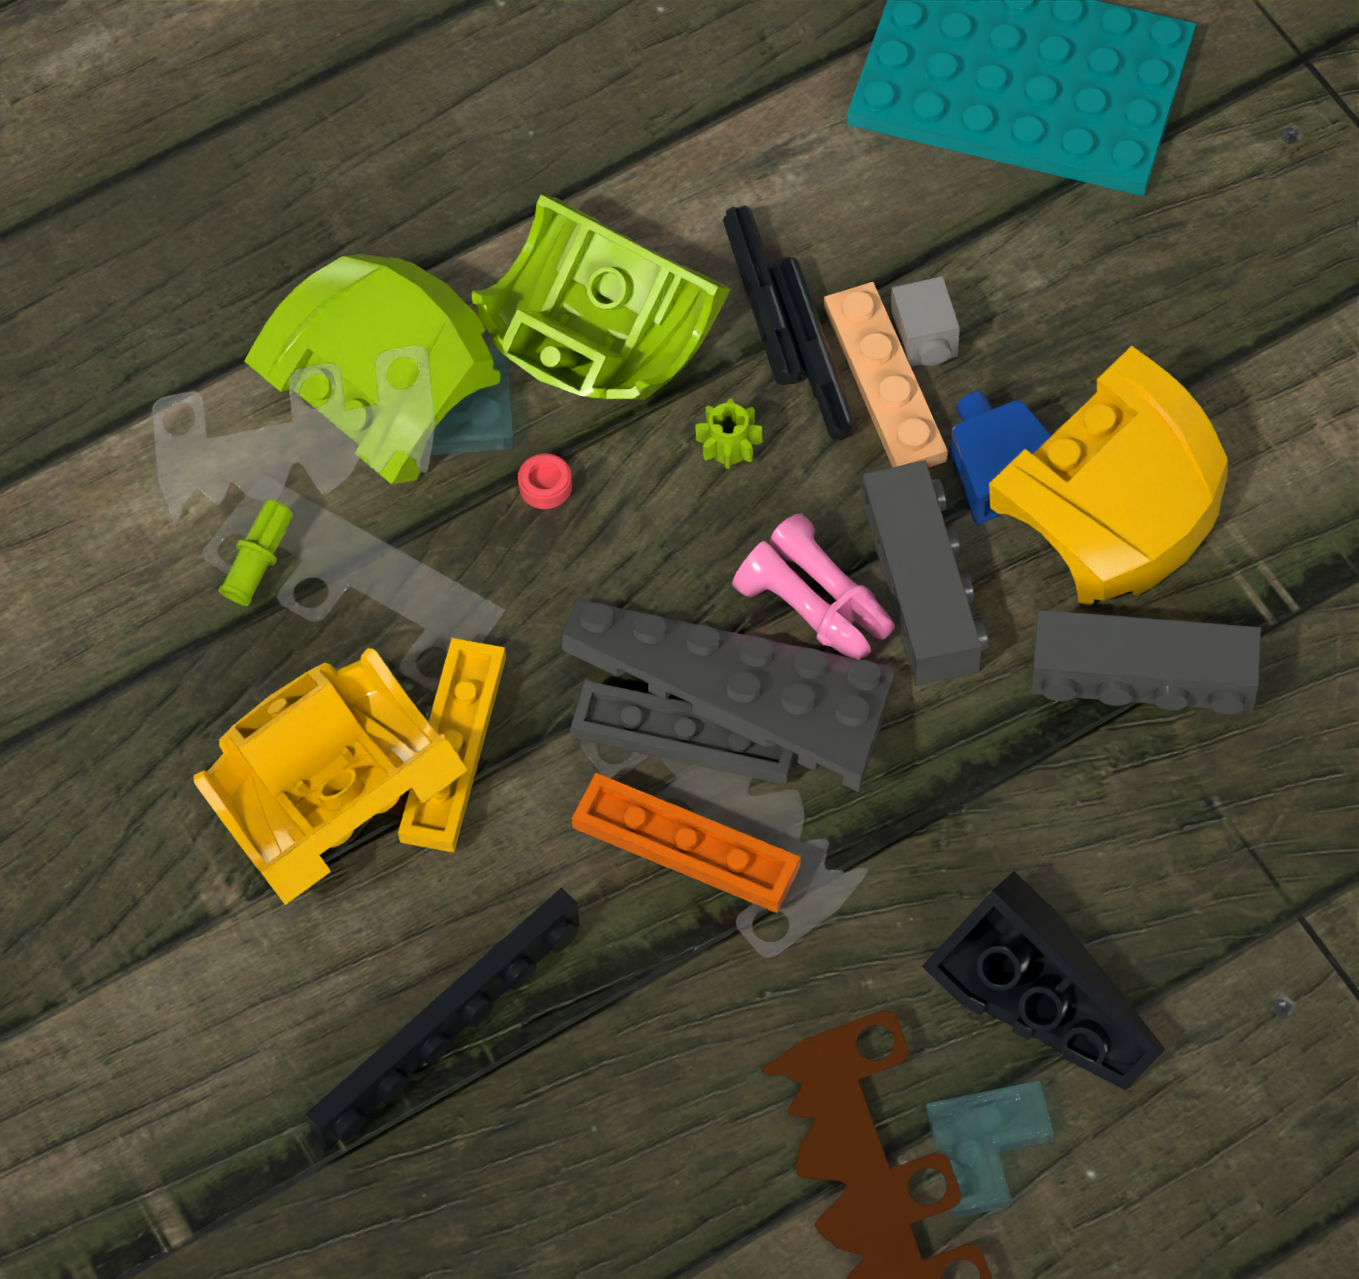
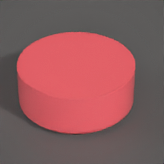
(545, 481)

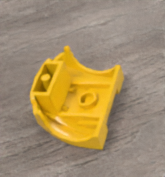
(1122, 482)
(321, 765)

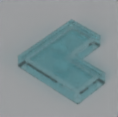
(976, 1129)

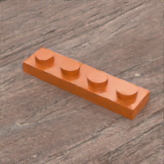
(686, 842)

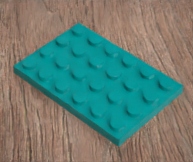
(1028, 83)

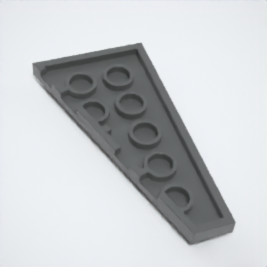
(753, 686)

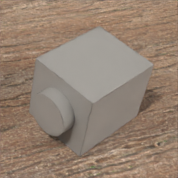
(925, 322)

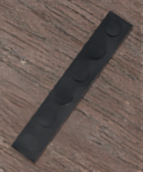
(431, 1032)

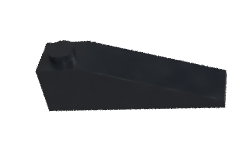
(1036, 975)

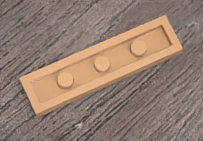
(884, 377)

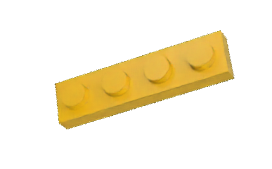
(463, 716)

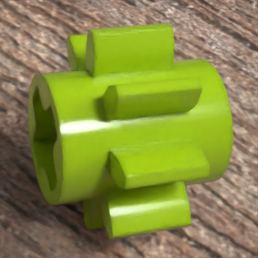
(729, 433)

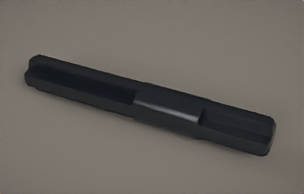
(763, 295)
(814, 349)

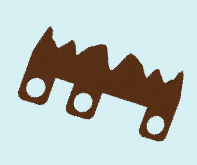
(843, 1146)

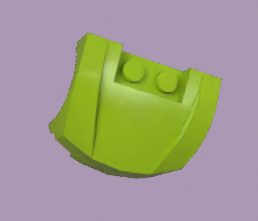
(597, 308)
(355, 314)

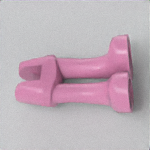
(795, 543)

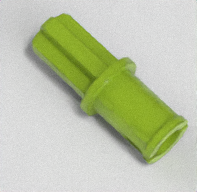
(256, 552)

